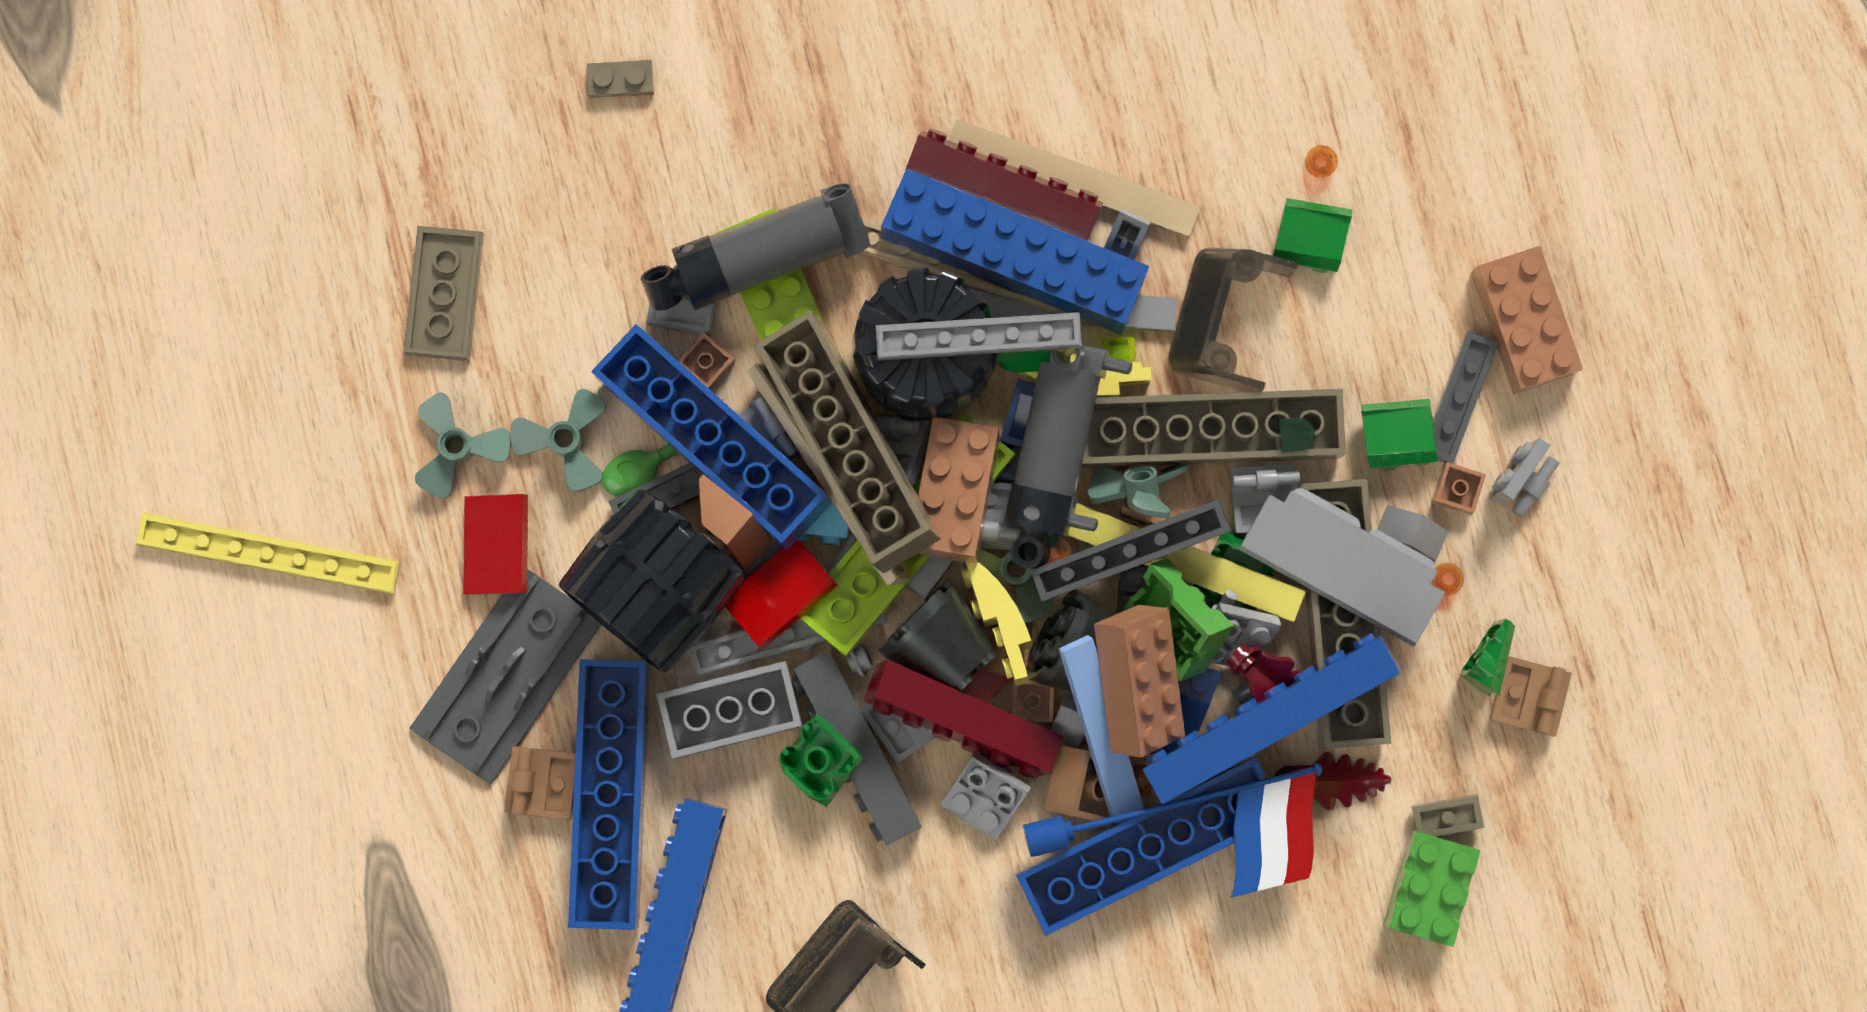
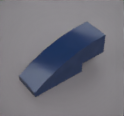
(1015, 425)

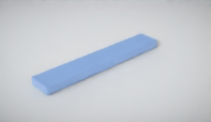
(1112, 769)

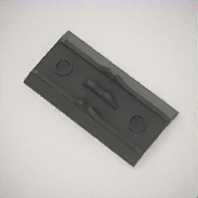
(505, 677)

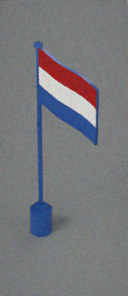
(1269, 829)

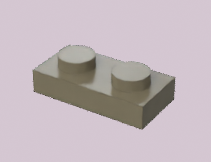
(620, 79)
(1448, 816)

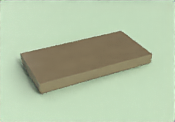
(443, 293)

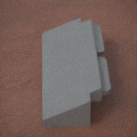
(1345, 563)

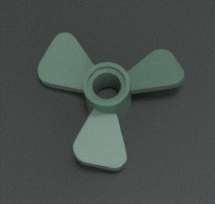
(579, 469)
(439, 474)
(1136, 484)
(1027, 595)

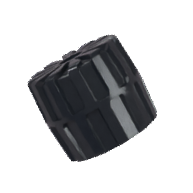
(921, 385)
(652, 580)

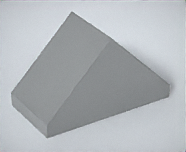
(1127, 234)
(1413, 531)
(929, 577)
(1068, 722)

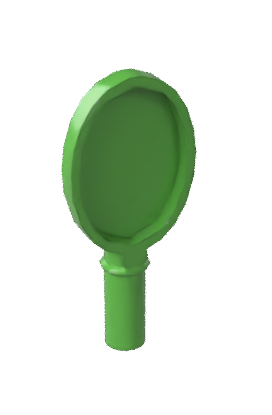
(633, 469)

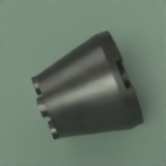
(1065, 626)
(941, 640)

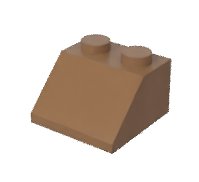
(1075, 786)

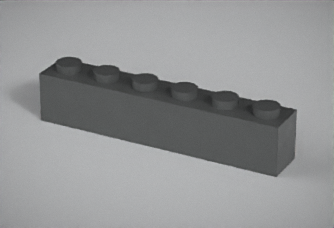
(1131, 550)
(873, 777)

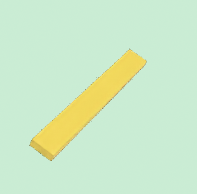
(268, 553)
(1206, 569)

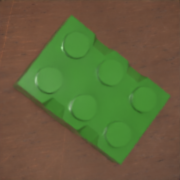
(1195, 627)
(1431, 888)

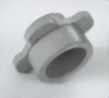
(860, 661)

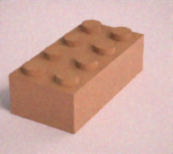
(1526, 320)
(958, 486)
(1139, 680)

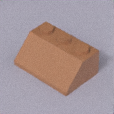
(731, 525)

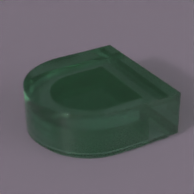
(1295, 434)

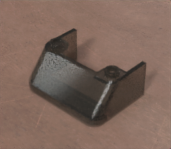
(1193, 343)
(836, 961)

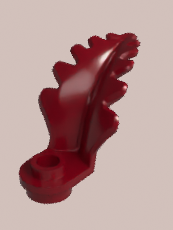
(1261, 669)
(1343, 780)

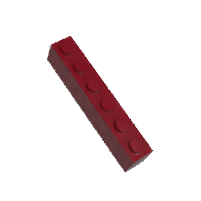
(1005, 185)
(963, 719)

